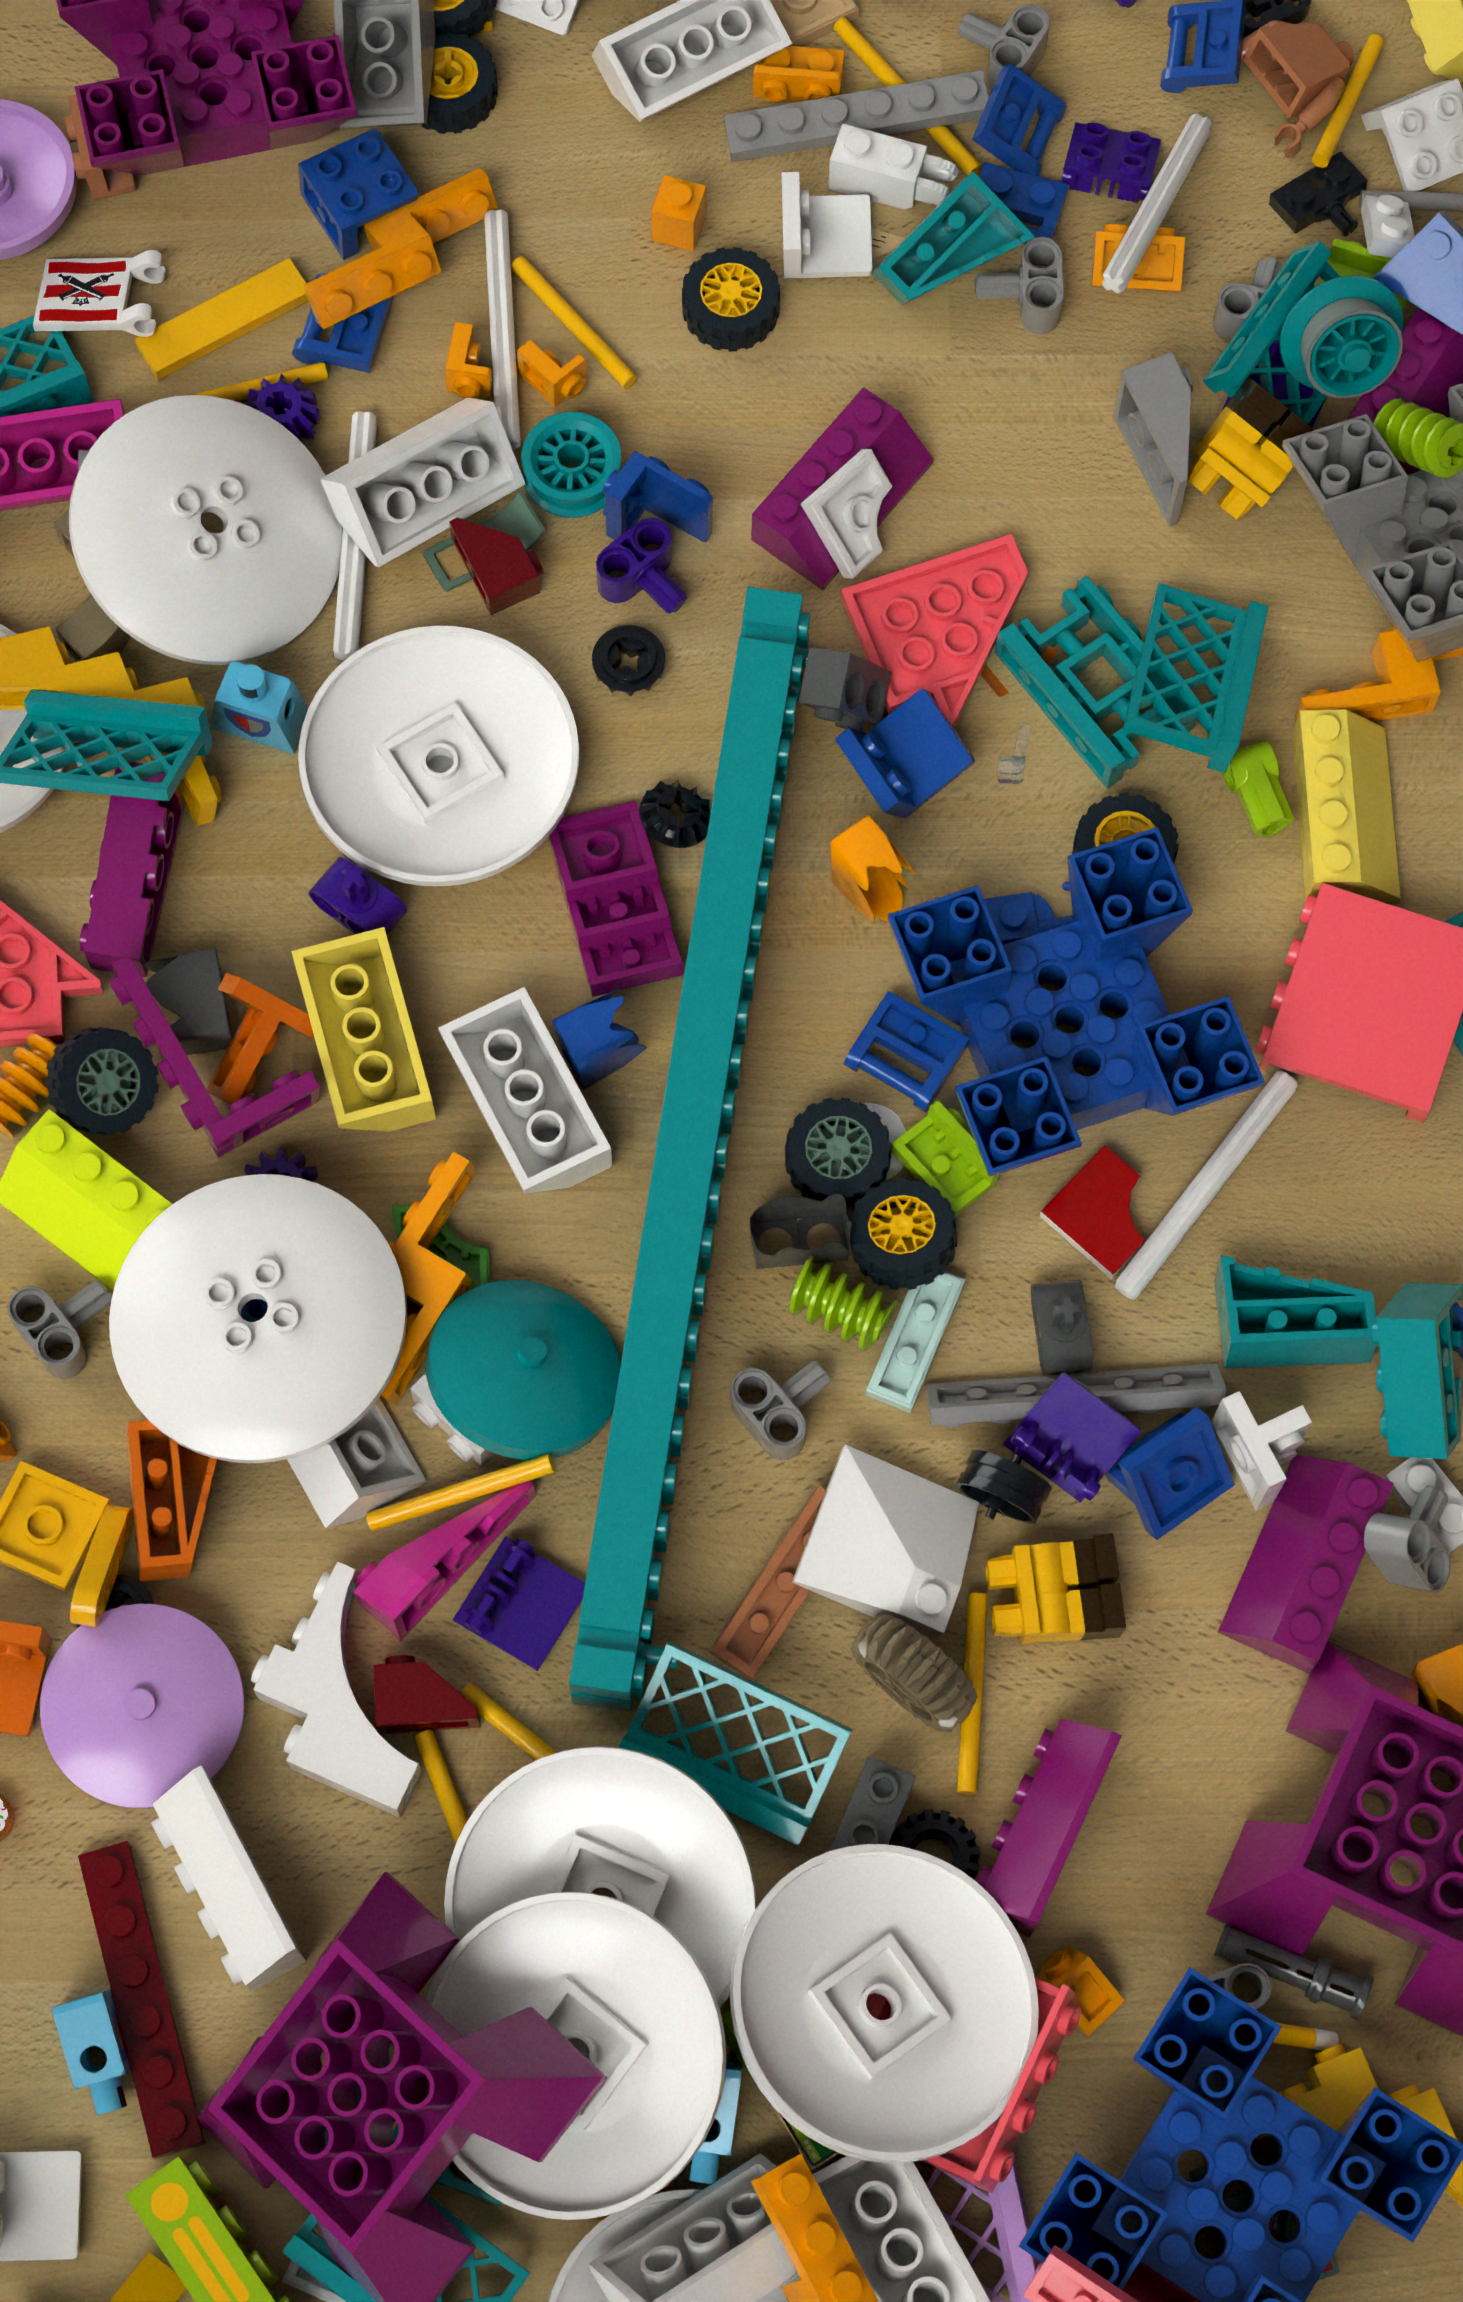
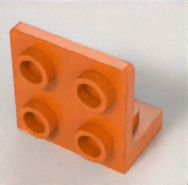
(22, 1670)

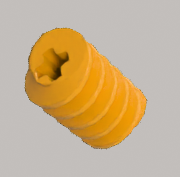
(24, 1081)

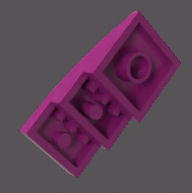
(615, 899)

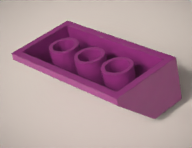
(1426, 370)
(865, 423)
(1305, 1560)
(1048, 1819)

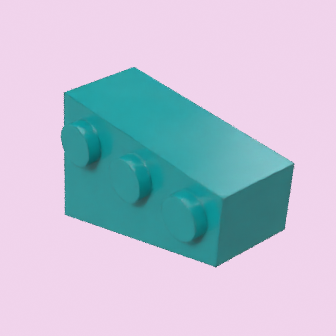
(952, 240)
(1290, 1320)
(1418, 1371)

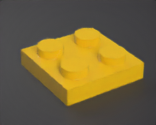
(47, 1525)

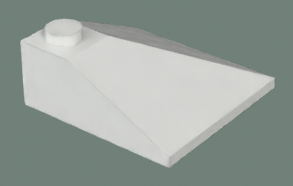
(888, 1543)

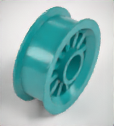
(544, 469)

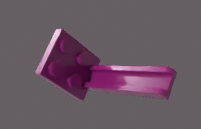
(248, 1115)

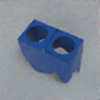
(594, 1042)

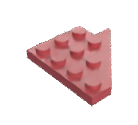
(938, 620)
(35, 981)

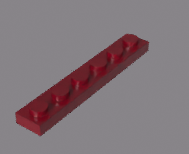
(141, 2000)

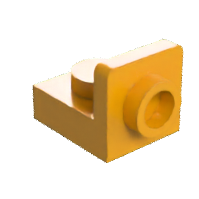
(462, 367)
(547, 376)
(1086, 1980)

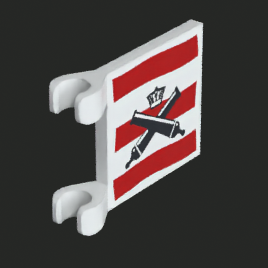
(95, 294)

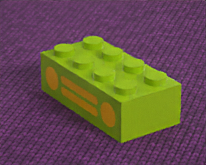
(201, 2237)

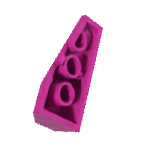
(424, 1570)

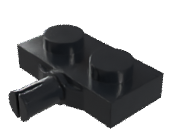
(1320, 196)

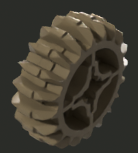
(914, 1672)

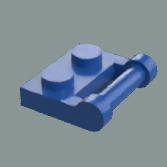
(1216, 46)
(1008, 118)
(1028, 197)
(351, 342)
(913, 1037)

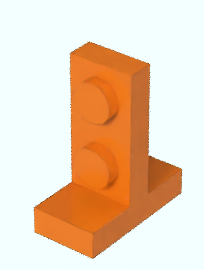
(253, 1038)

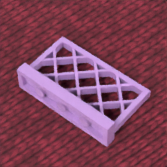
(1011, 2225)

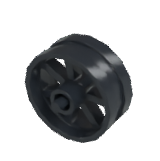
(1003, 1486)

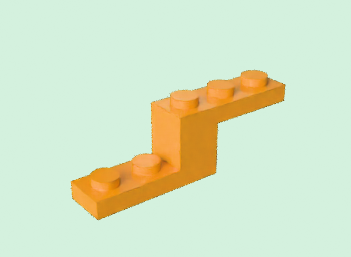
(401, 249)
(1403, 685)
(427, 1277)
(811, 2237)

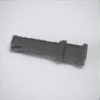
(1234, 1945)

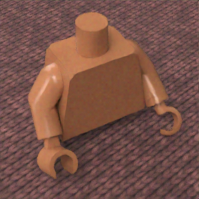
(1300, 72)

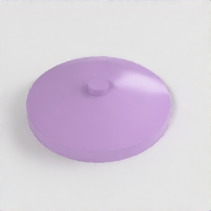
(35, 179)
(141, 1703)

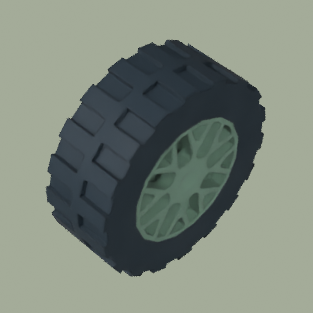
(102, 1080)
(837, 1150)

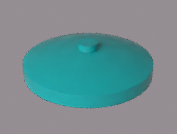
(522, 1369)

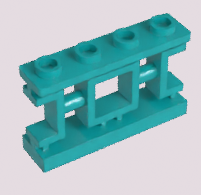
(1065, 697)

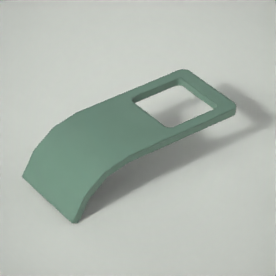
(516, 519)

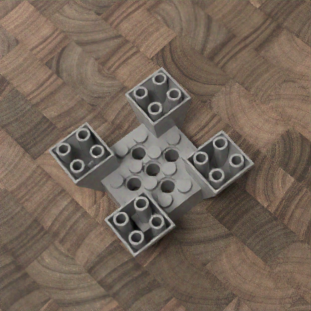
(1393, 526)

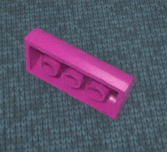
(43, 449)

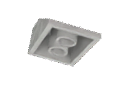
(387, 59)
(1155, 423)

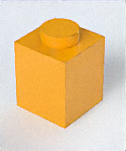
(678, 213)

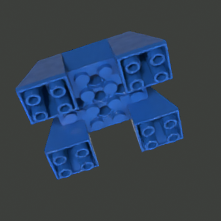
(1032, 1097)
(1206, 2051)

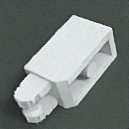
(887, 169)

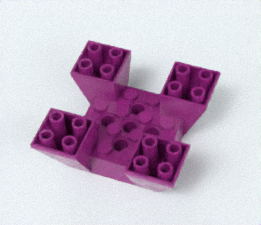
(204, 81)
(1292, 1873)
(503, 2082)

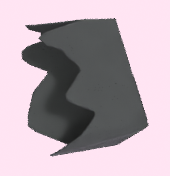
(189, 988)
(783, 1214)

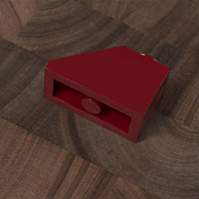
(496, 564)
(418, 1699)

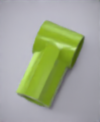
(1254, 778)

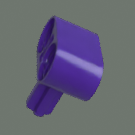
(642, 567)
(356, 898)

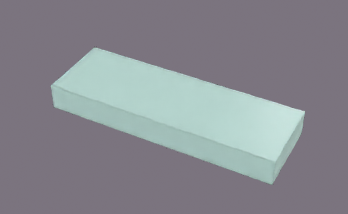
(914, 1341)

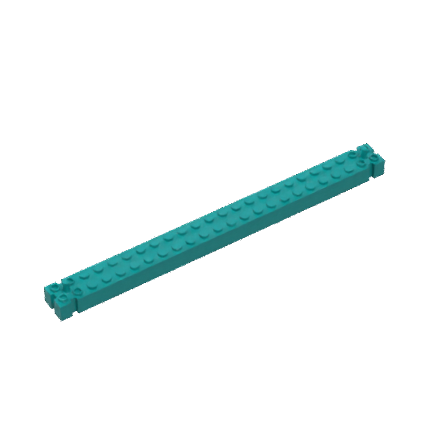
(689, 1155)

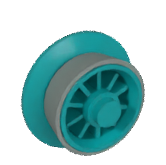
(1343, 336)

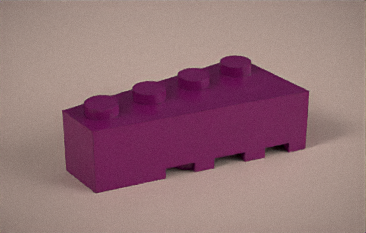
(131, 878)

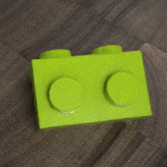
(945, 1157)

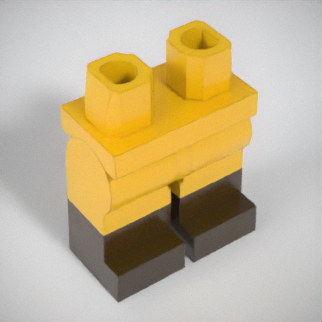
(1246, 449)
(1058, 1591)

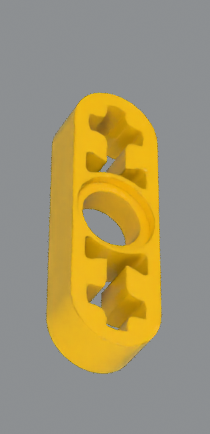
(101, 1565)

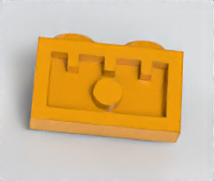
(799, 74)
(1159, 268)

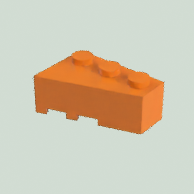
(168, 1501)

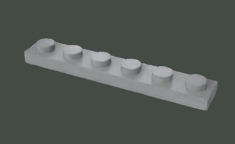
(879, 110)
(1124, 1390)

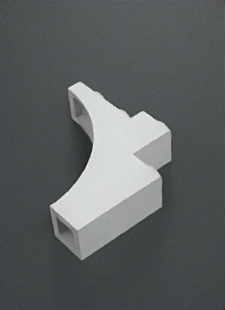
(313, 1684)

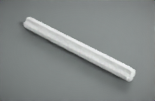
(1156, 203)
(502, 323)
(352, 557)
(1206, 1185)

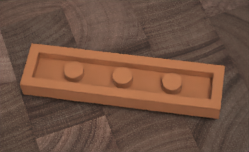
(769, 1601)

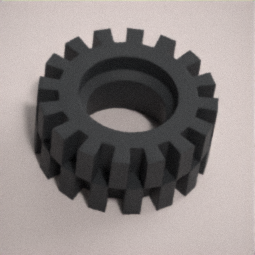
(943, 1828)

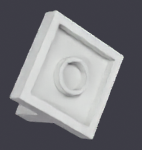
(1258, 1450)

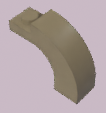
(88, 630)

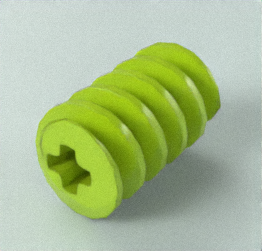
(1422, 437)
(840, 1305)

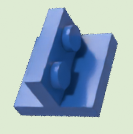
(1173, 1472)

